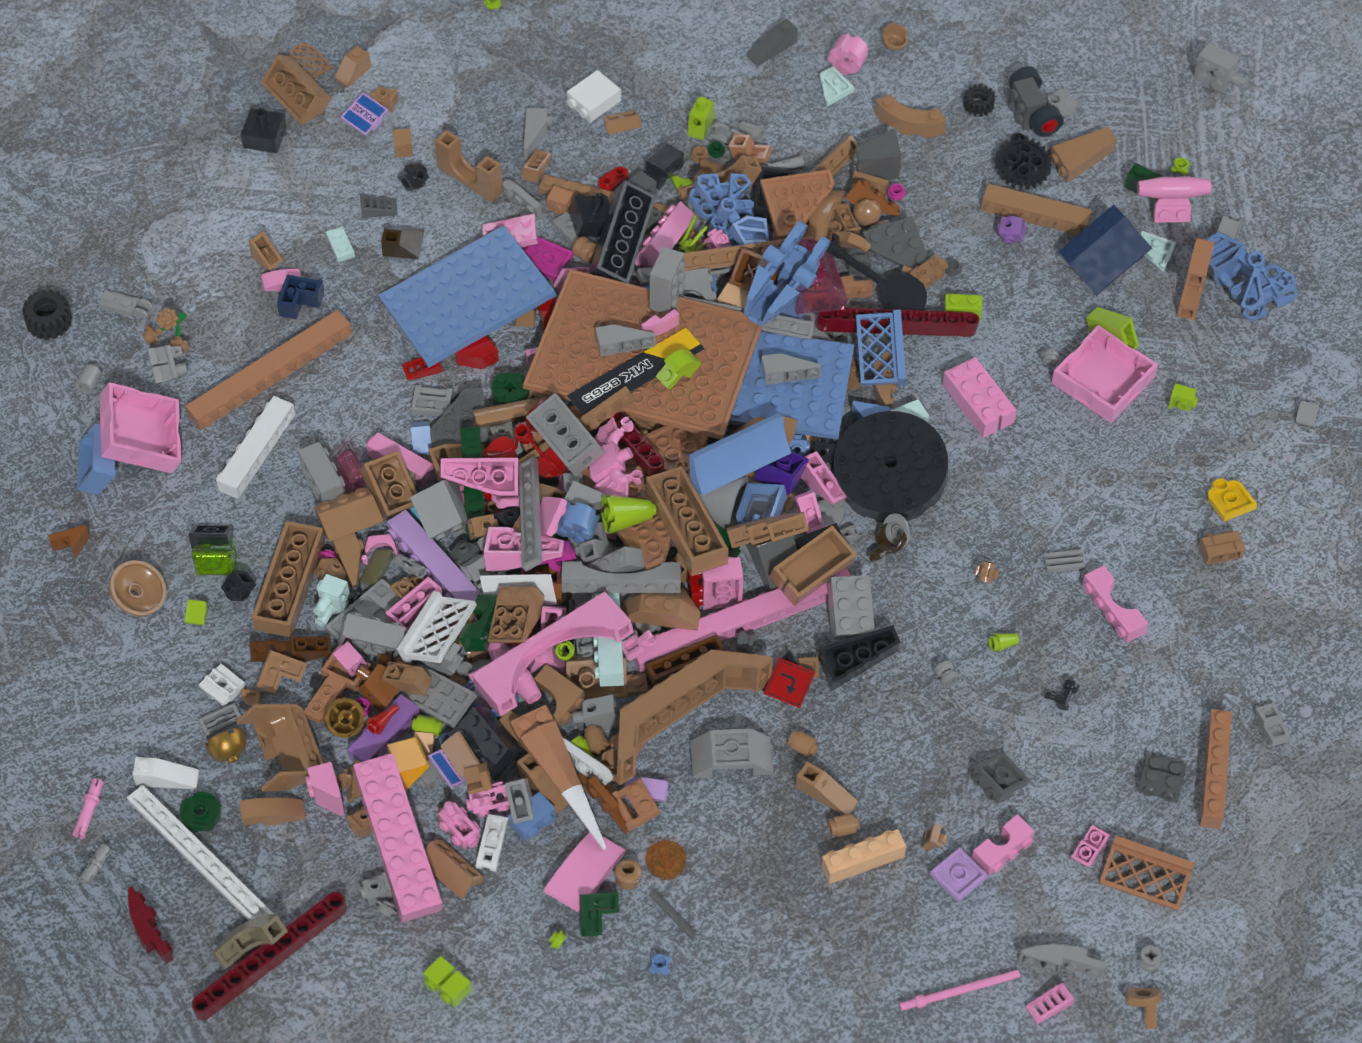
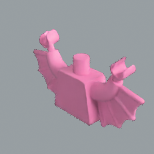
(610, 468)

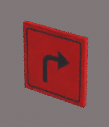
(789, 683)

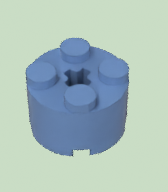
(578, 523)

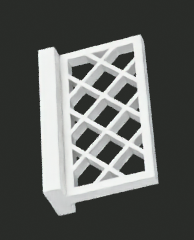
(426, 624)

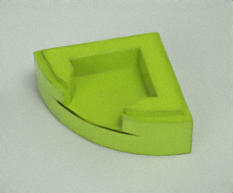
(678, 182)

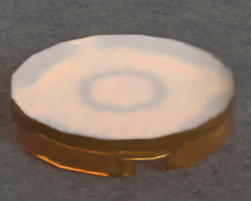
(665, 860)

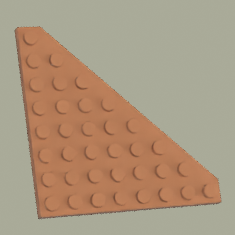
(651, 536)

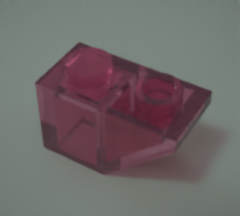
(348, 467)

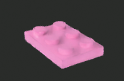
(521, 228)

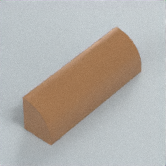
(504, 413)

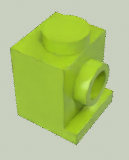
(1183, 397)

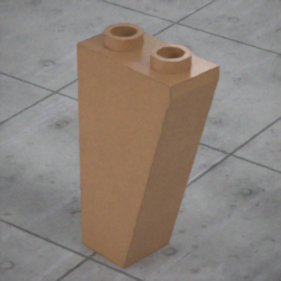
(1082, 152)

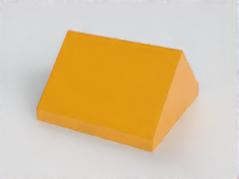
(409, 760)

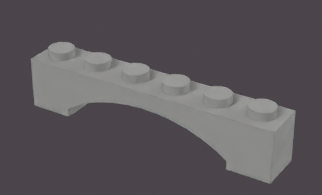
(582, 579)

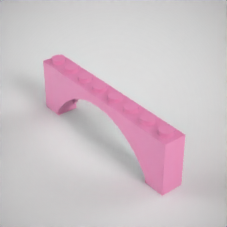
(593, 619)

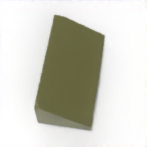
(377, 567)

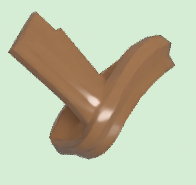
(1145, 998)

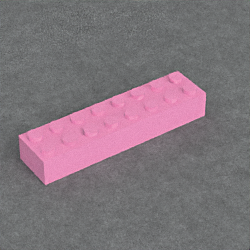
(397, 837)

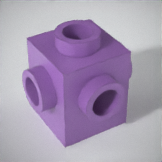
(1012, 229)

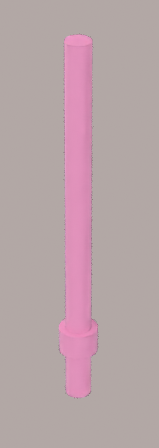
(920, 1001)

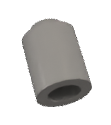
(88, 378)

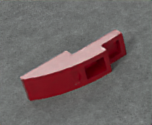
(145, 926)

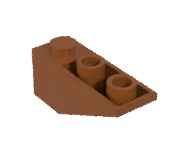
(863, 190)

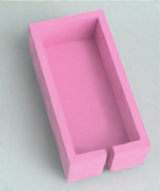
(979, 397)

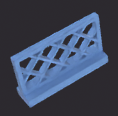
(897, 348)

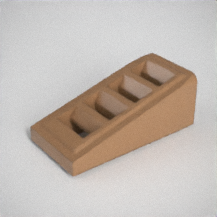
(535, 167)

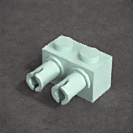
(332, 598)

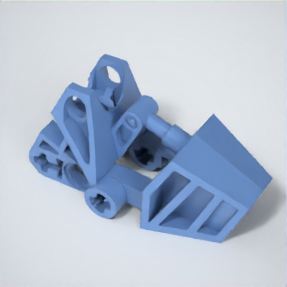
(727, 205)
(1231, 259)
(800, 268)

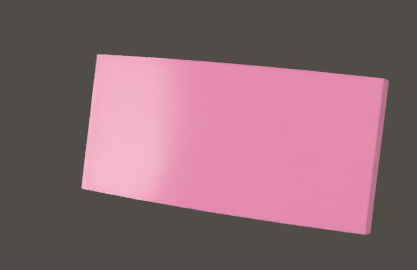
(583, 871)

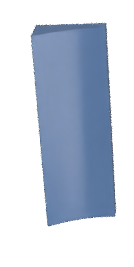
(738, 454)

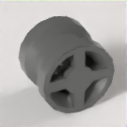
(746, 642)

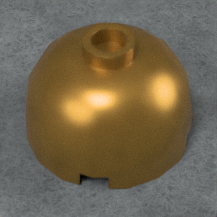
(343, 717)
(227, 746)

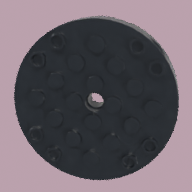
(896, 441)

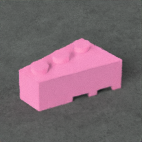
(410, 606)

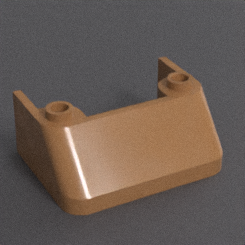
(292, 741)

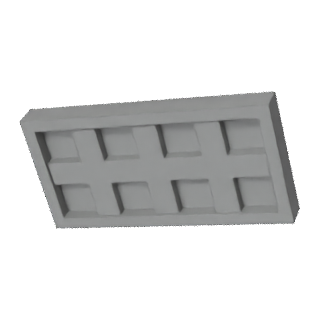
(371, 604)
(443, 699)

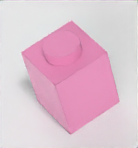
(349, 658)

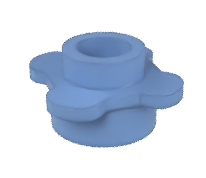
(664, 960)

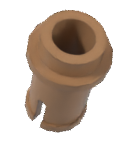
(684, 191)

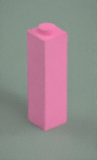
(380, 446)

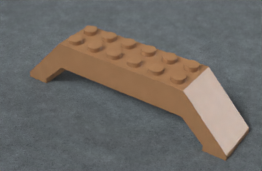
(683, 694)

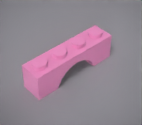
(1127, 622)

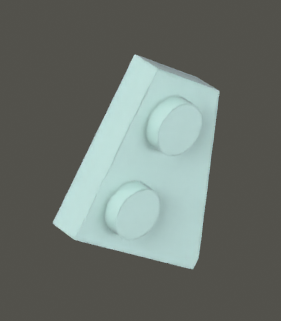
(834, 85)
(1161, 250)

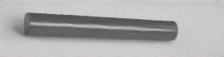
(673, 914)

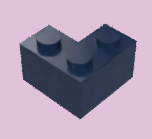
(299, 292)

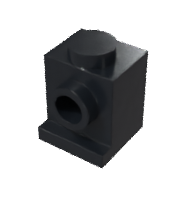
(507, 517)

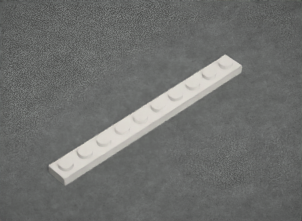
(197, 854)

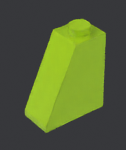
(1115, 323)

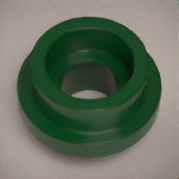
(716, 149)

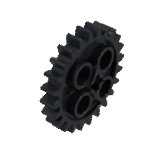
(1033, 174)

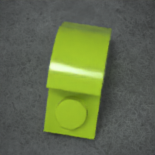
(677, 365)

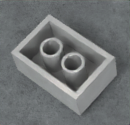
(667, 280)
(321, 473)
(850, 606)
(371, 635)

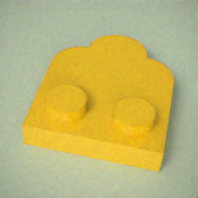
(1230, 499)

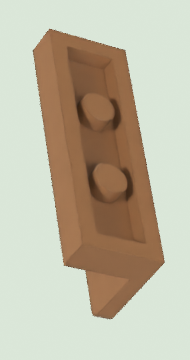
(451, 868)

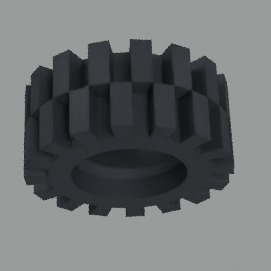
(979, 107)

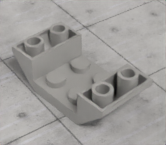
(731, 751)

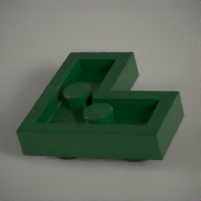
(592, 908)

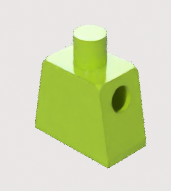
(703, 112)

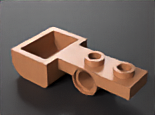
(336, 681)

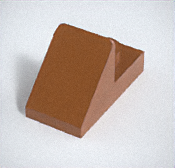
(73, 537)

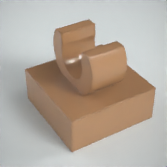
(933, 837)

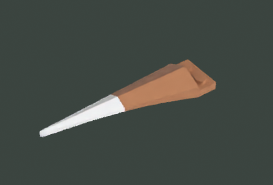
(544, 743)

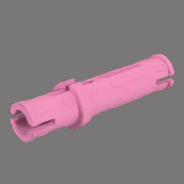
(91, 800)

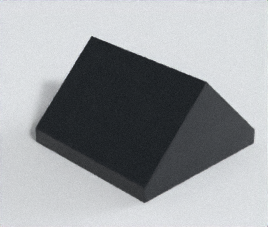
(211, 535)

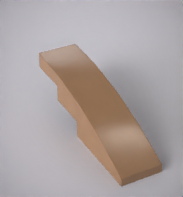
(767, 529)

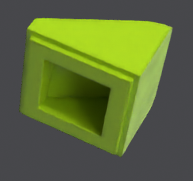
(196, 612)

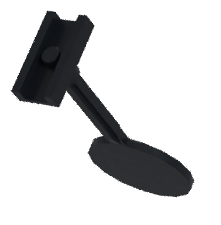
(897, 293)

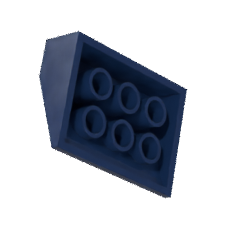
(1105, 250)

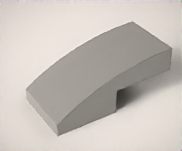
(1272, 724)

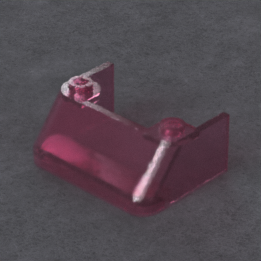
(829, 289)

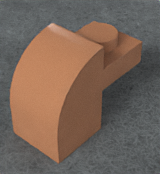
(744, 145)

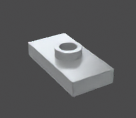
(565, 227)

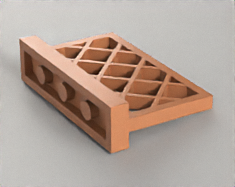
(1156, 859)

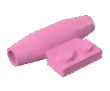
(1173, 196)
(526, 687)

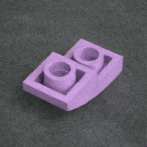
(655, 787)

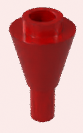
(378, 722)

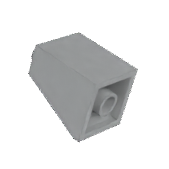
(440, 509)

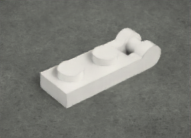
(492, 842)

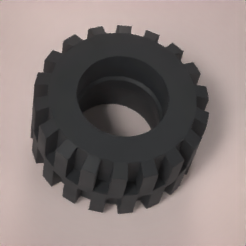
(50, 325)

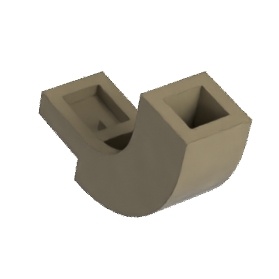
(257, 931)

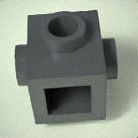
(464, 552)

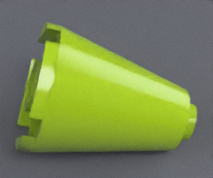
(625, 512)

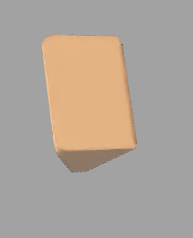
(426, 741)

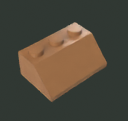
(389, 484)
(348, 513)
(582, 674)

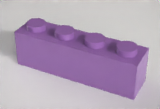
(372, 745)

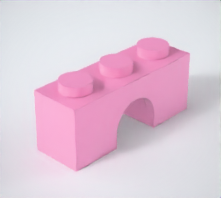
(992, 857)

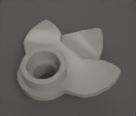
(1063, 102)

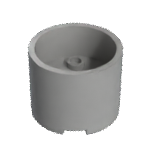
(724, 502)

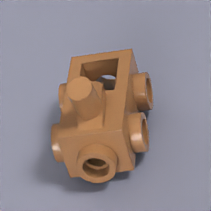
(929, 271)

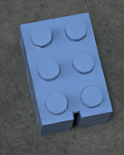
(93, 470)

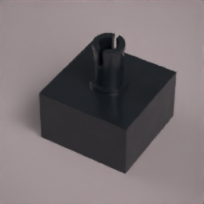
(263, 130)
(589, 214)

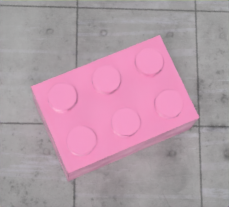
(722, 586)

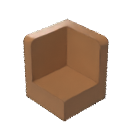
(477, 778)

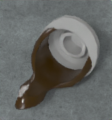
(892, 536)

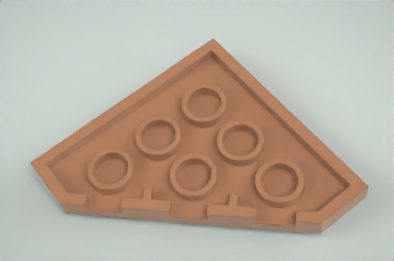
(795, 198)

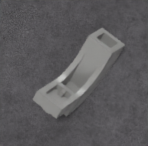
(449, 663)

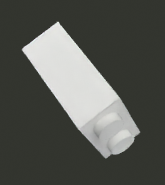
(593, 96)

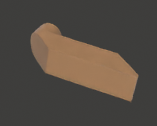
(850, 240)

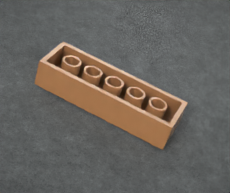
(687, 520)
(288, 579)

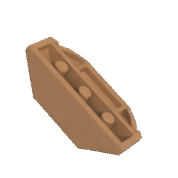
(663, 609)

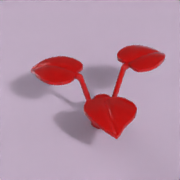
(503, 447)

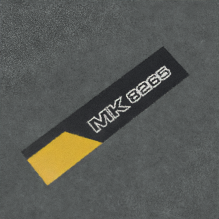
(633, 372)

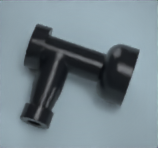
(1070, 688)

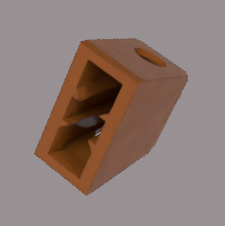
(374, 688)

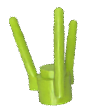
(690, 245)

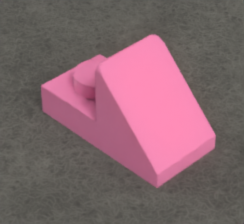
(808, 504)

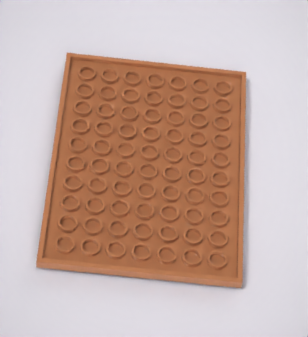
(698, 403)

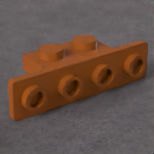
(603, 796)

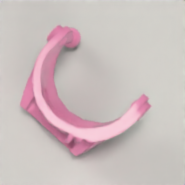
(376, 541)

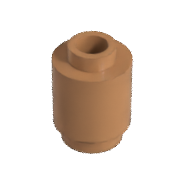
(596, 740)
(803, 743)
(843, 825)

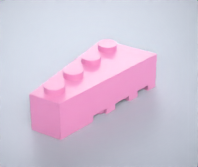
(665, 234)

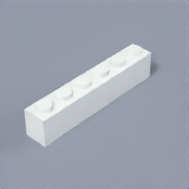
(255, 447)

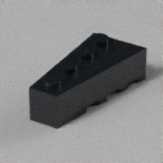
(856, 655)

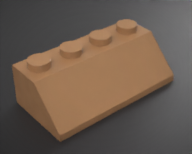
(295, 89)

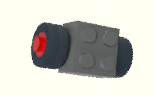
(1030, 104)

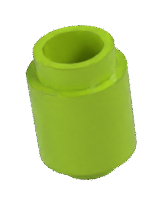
(427, 725)

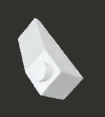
(164, 774)

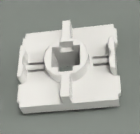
(218, 676)

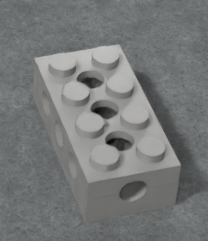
(565, 434)

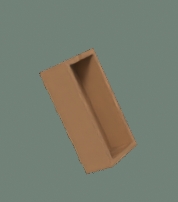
(813, 565)

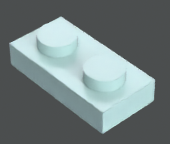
(340, 244)

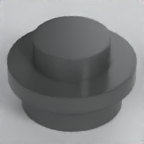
(954, 268)

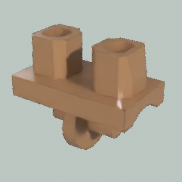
(348, 779)

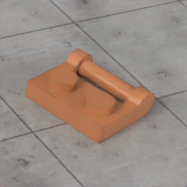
(640, 801)

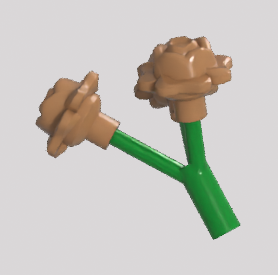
(166, 320)

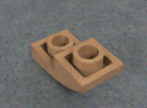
(406, 585)

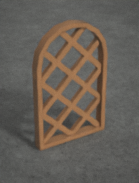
(322, 59)

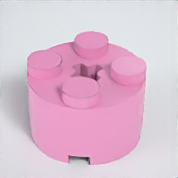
(848, 54)

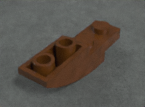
(298, 647)

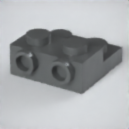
(999, 777)
(1162, 778)

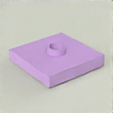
(958, 874)

